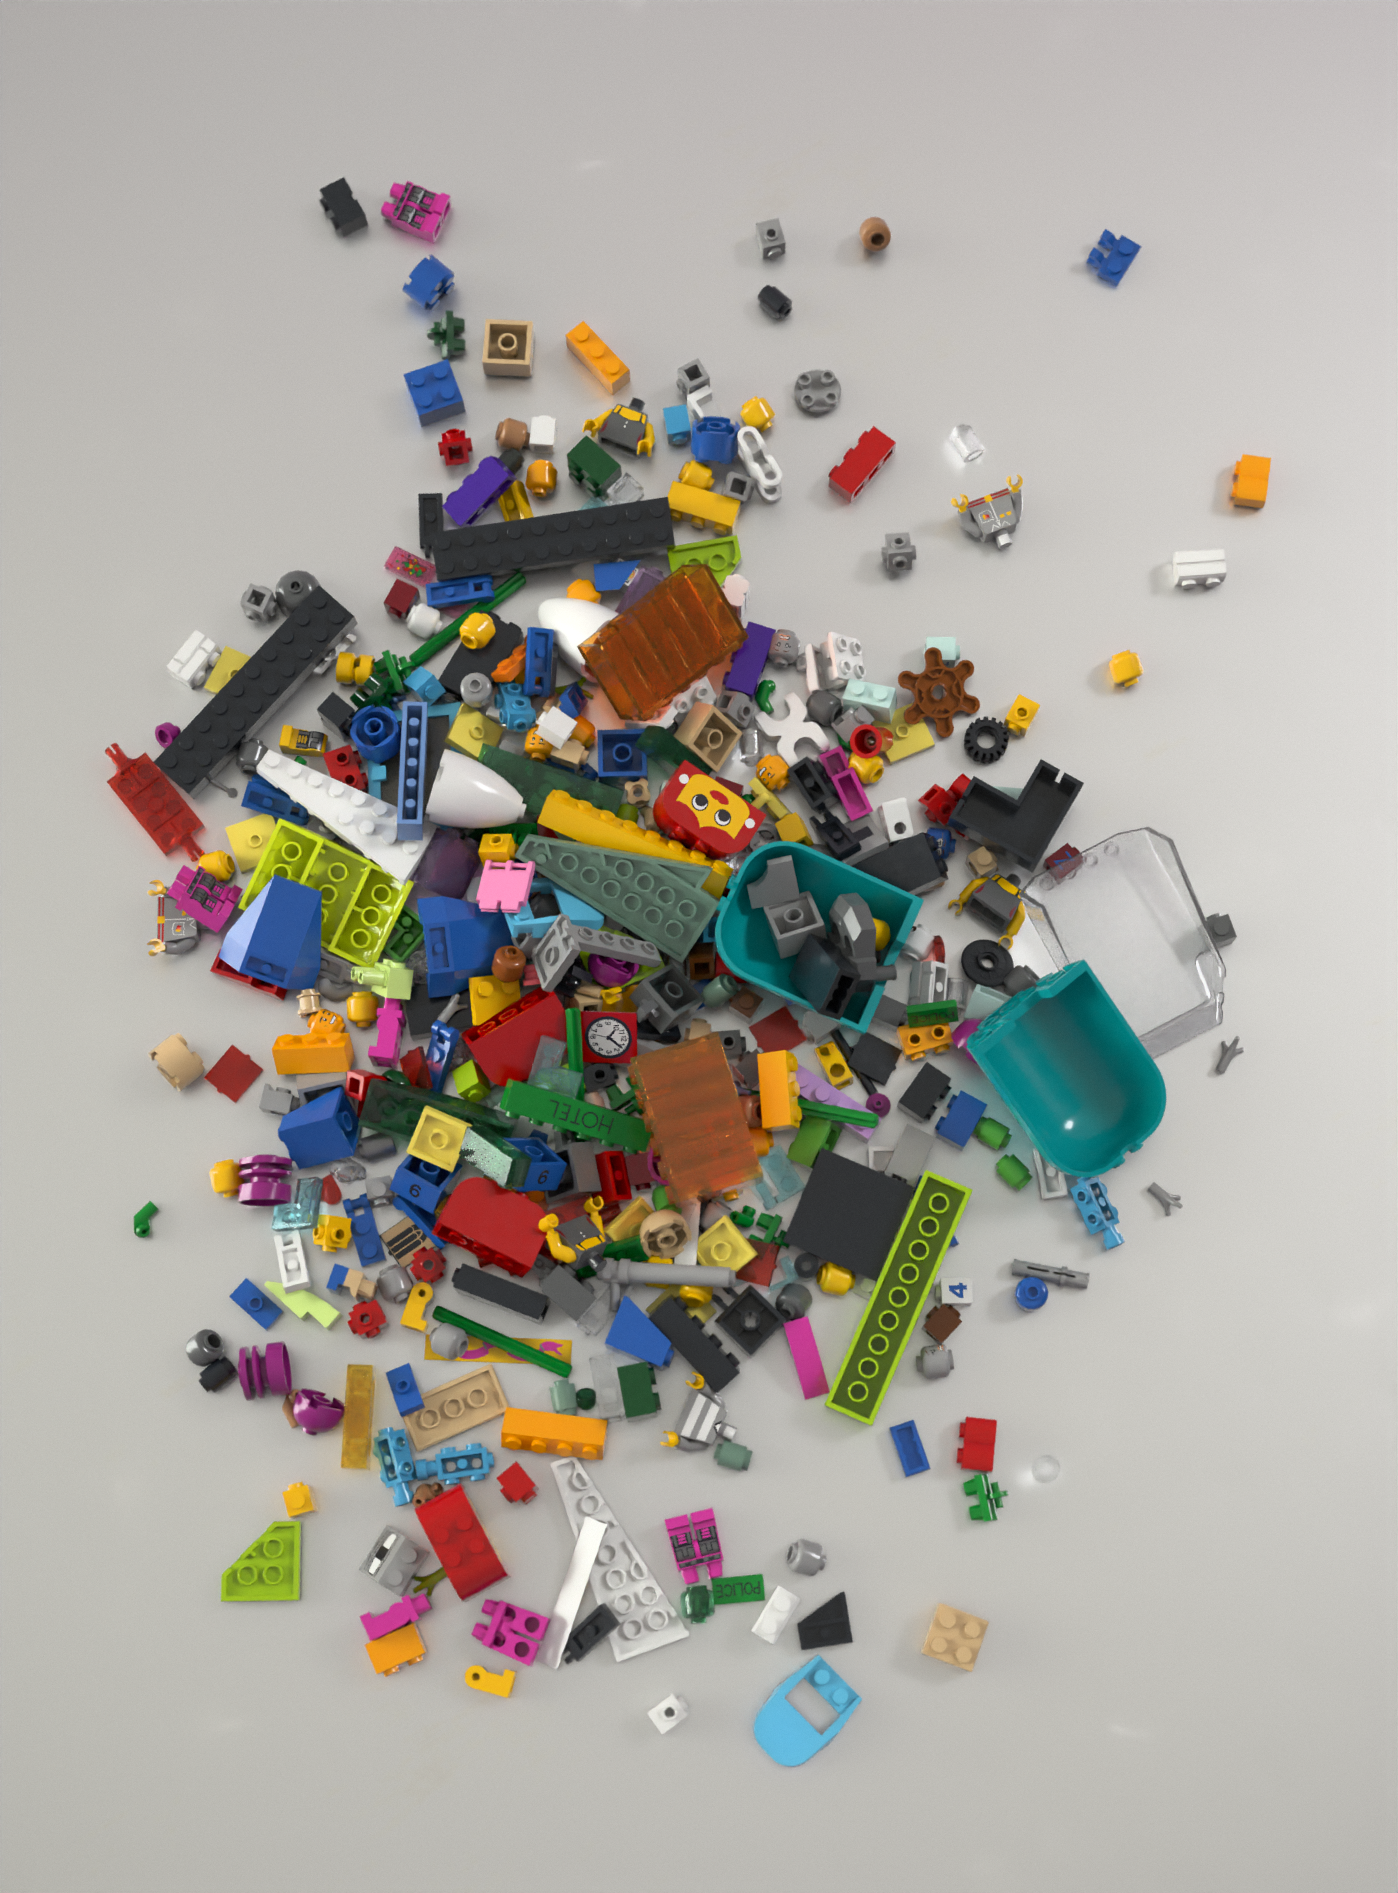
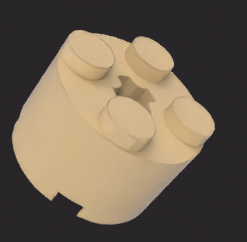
(177, 1062)

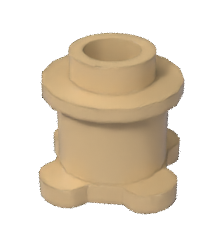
(637, 787)
(308, 1003)

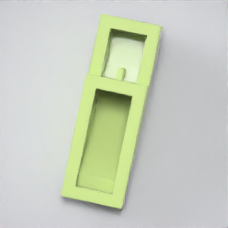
(306, 1303)

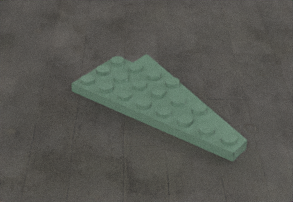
(642, 892)

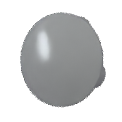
(817, 390)

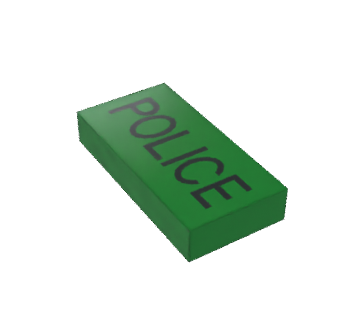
(932, 1013)
(738, 1589)

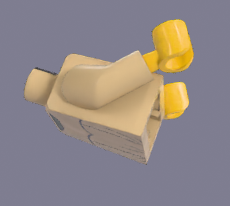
(590, 997)

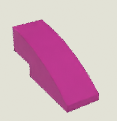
(846, 782)
(806, 1358)

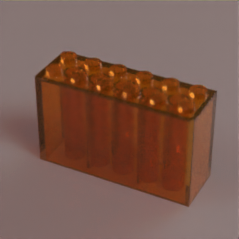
(663, 642)
(695, 1121)

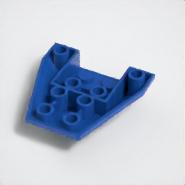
(278, 936)
(459, 942)

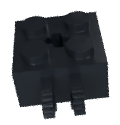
(749, 1304)

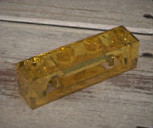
(358, 1417)

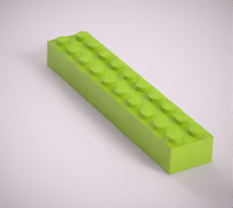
(898, 1298)

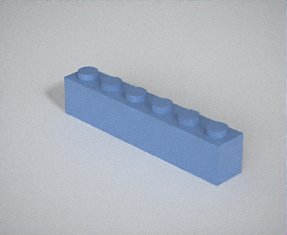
(412, 771)

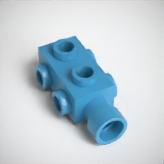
(514, 706)
(1095, 1210)
(463, 1461)
(397, 1462)

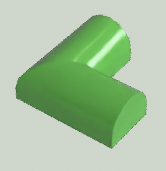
(408, 937)

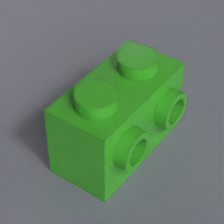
(812, 1136)

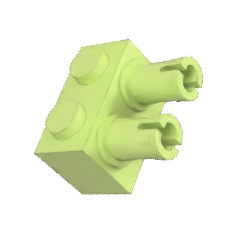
(387, 978)

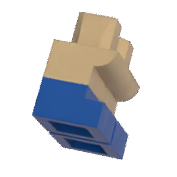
(570, 702)
(351, 1280)

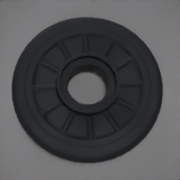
(990, 950)

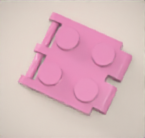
(505, 886)

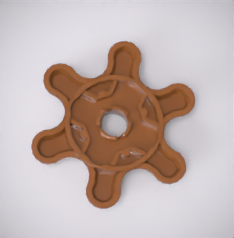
(953, 697)

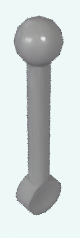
(232, 792)

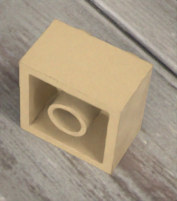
(508, 347)
(708, 734)
(954, 1637)

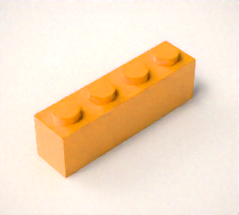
(554, 1433)

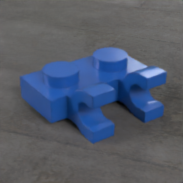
(1118, 261)

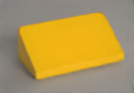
(515, 503)

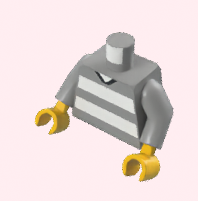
(700, 1419)

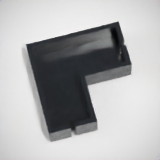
(1021, 826)

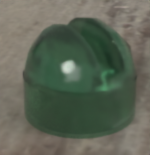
(586, 1398)

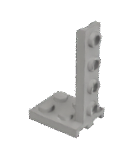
(565, 941)

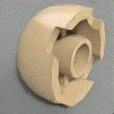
(664, 1234)

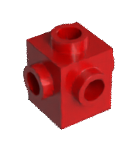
(455, 447)
(938, 804)
(438, 1264)
(376, 1322)

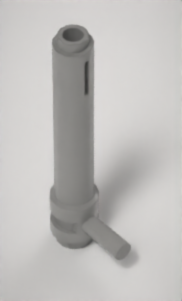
(677, 1274)

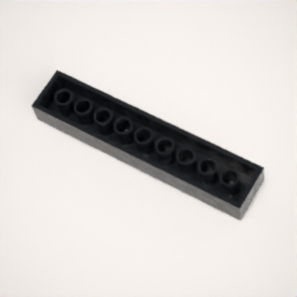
(553, 540)
(256, 692)

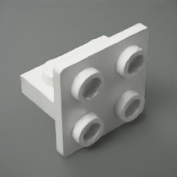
(841, 660)
(699, 691)

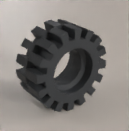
(979, 752)

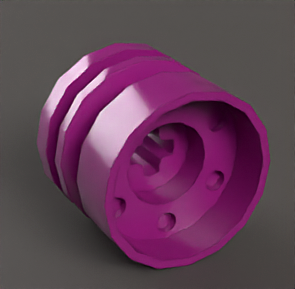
(265, 1181)
(264, 1371)

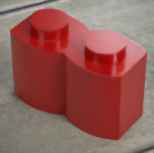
(978, 1444)

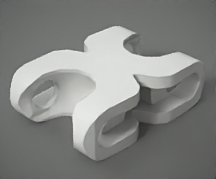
(759, 464)
(792, 730)

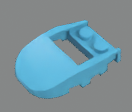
(578, 910)
(785, 1732)

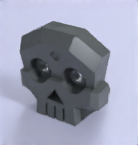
(855, 938)

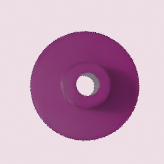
(166, 733)
(878, 1098)

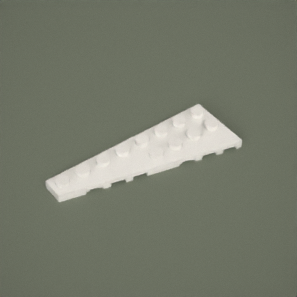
(349, 814)
(618, 1571)

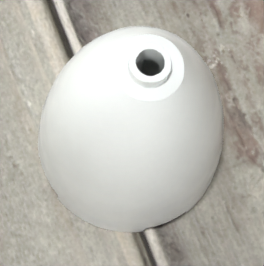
(572, 624)
(471, 795)

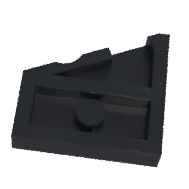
(826, 1625)

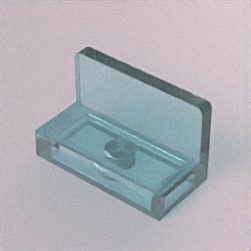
(788, 1272)

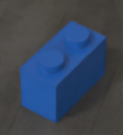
(960, 1121)

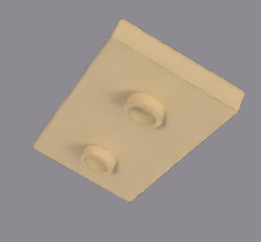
(456, 1408)

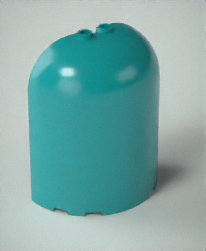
(747, 944)
(1071, 1072)

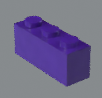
(479, 491)
(749, 661)

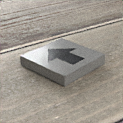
(869, 837)

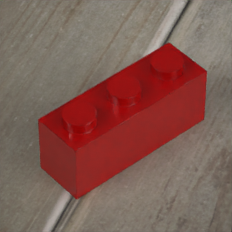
(861, 464)

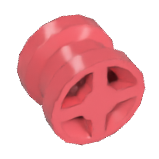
(531, 975)

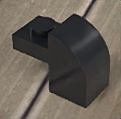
(573, 979)

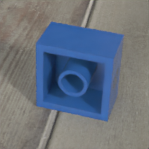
(434, 393)
(619, 757)
(545, 1168)
(424, 1182)

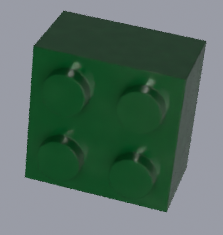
(593, 468)
(637, 1391)

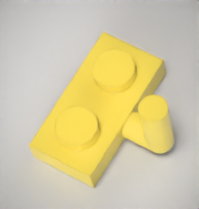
(762, 795)

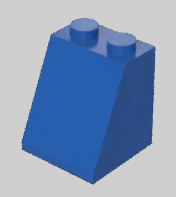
(321, 1130)
(638, 1337)

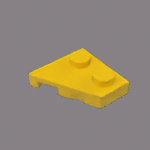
(490, 997)

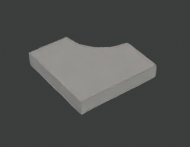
(775, 885)

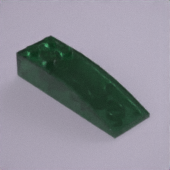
(537, 780)
(397, 1109)

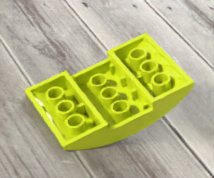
(357, 895)

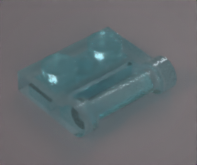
(782, 1175)

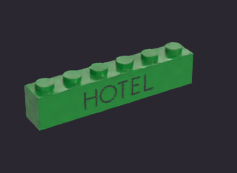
(574, 1115)

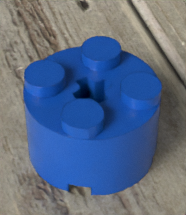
(429, 282)
(714, 440)
(376, 733)

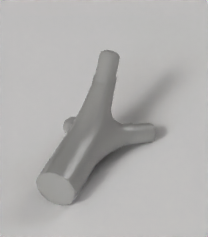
(451, 1008)
(1228, 1054)
(1166, 1198)

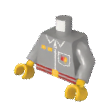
(993, 514)
(175, 928)

